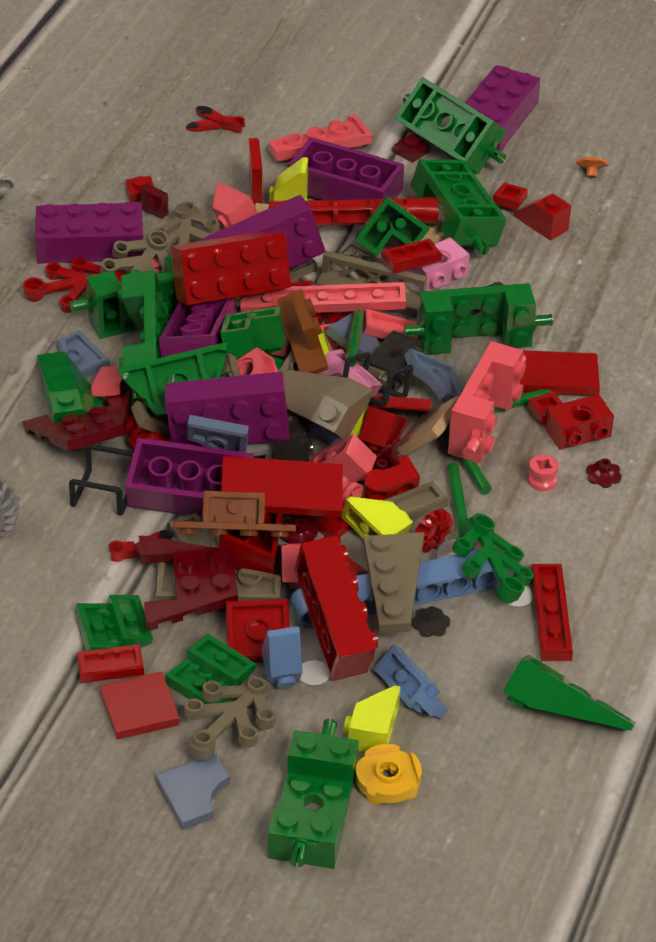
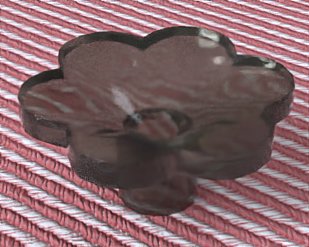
(430, 622)

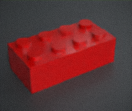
(230, 267)
(335, 607)

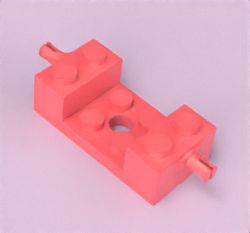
(491, 384)

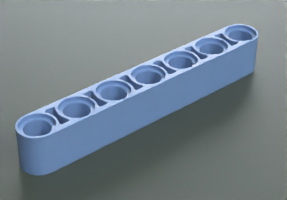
(436, 581)

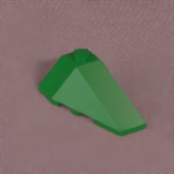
(65, 386)
(544, 690)

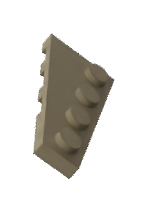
(250, 584)

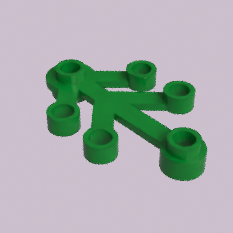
(481, 528)

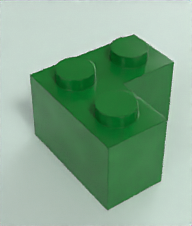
(387, 220)
(254, 329)

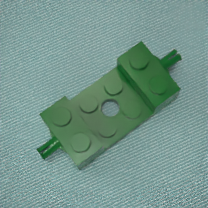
(466, 137)
(471, 212)
(103, 305)
(149, 310)
(504, 312)
(320, 773)

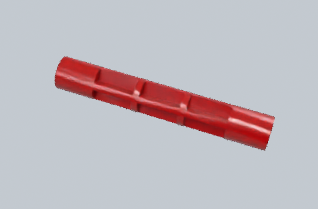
(357, 211)

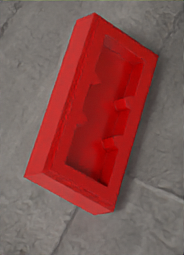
(411, 255)
(110, 663)

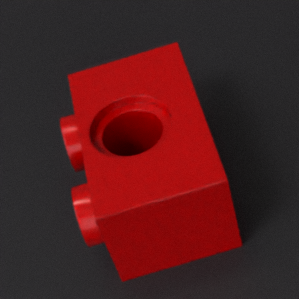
(579, 421)

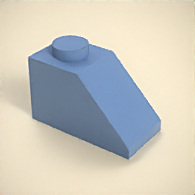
(283, 657)

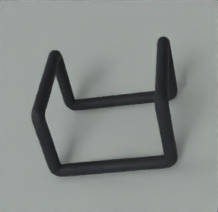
(387, 390)
(74, 497)

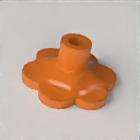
(592, 165)

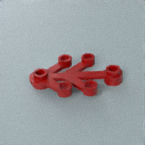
(35, 288)

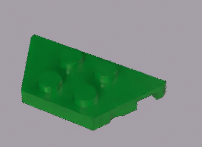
(150, 377)

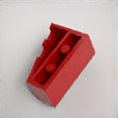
(253, 552)

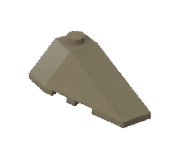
(326, 400)

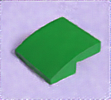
(113, 624)
(207, 662)

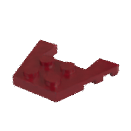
(86, 429)
(201, 574)

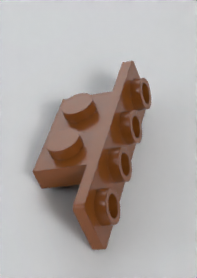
(303, 332)
(233, 511)

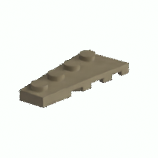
(393, 576)

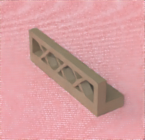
(374, 270)

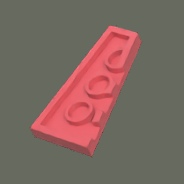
(346, 134)

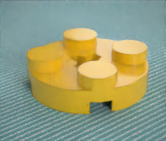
(385, 789)

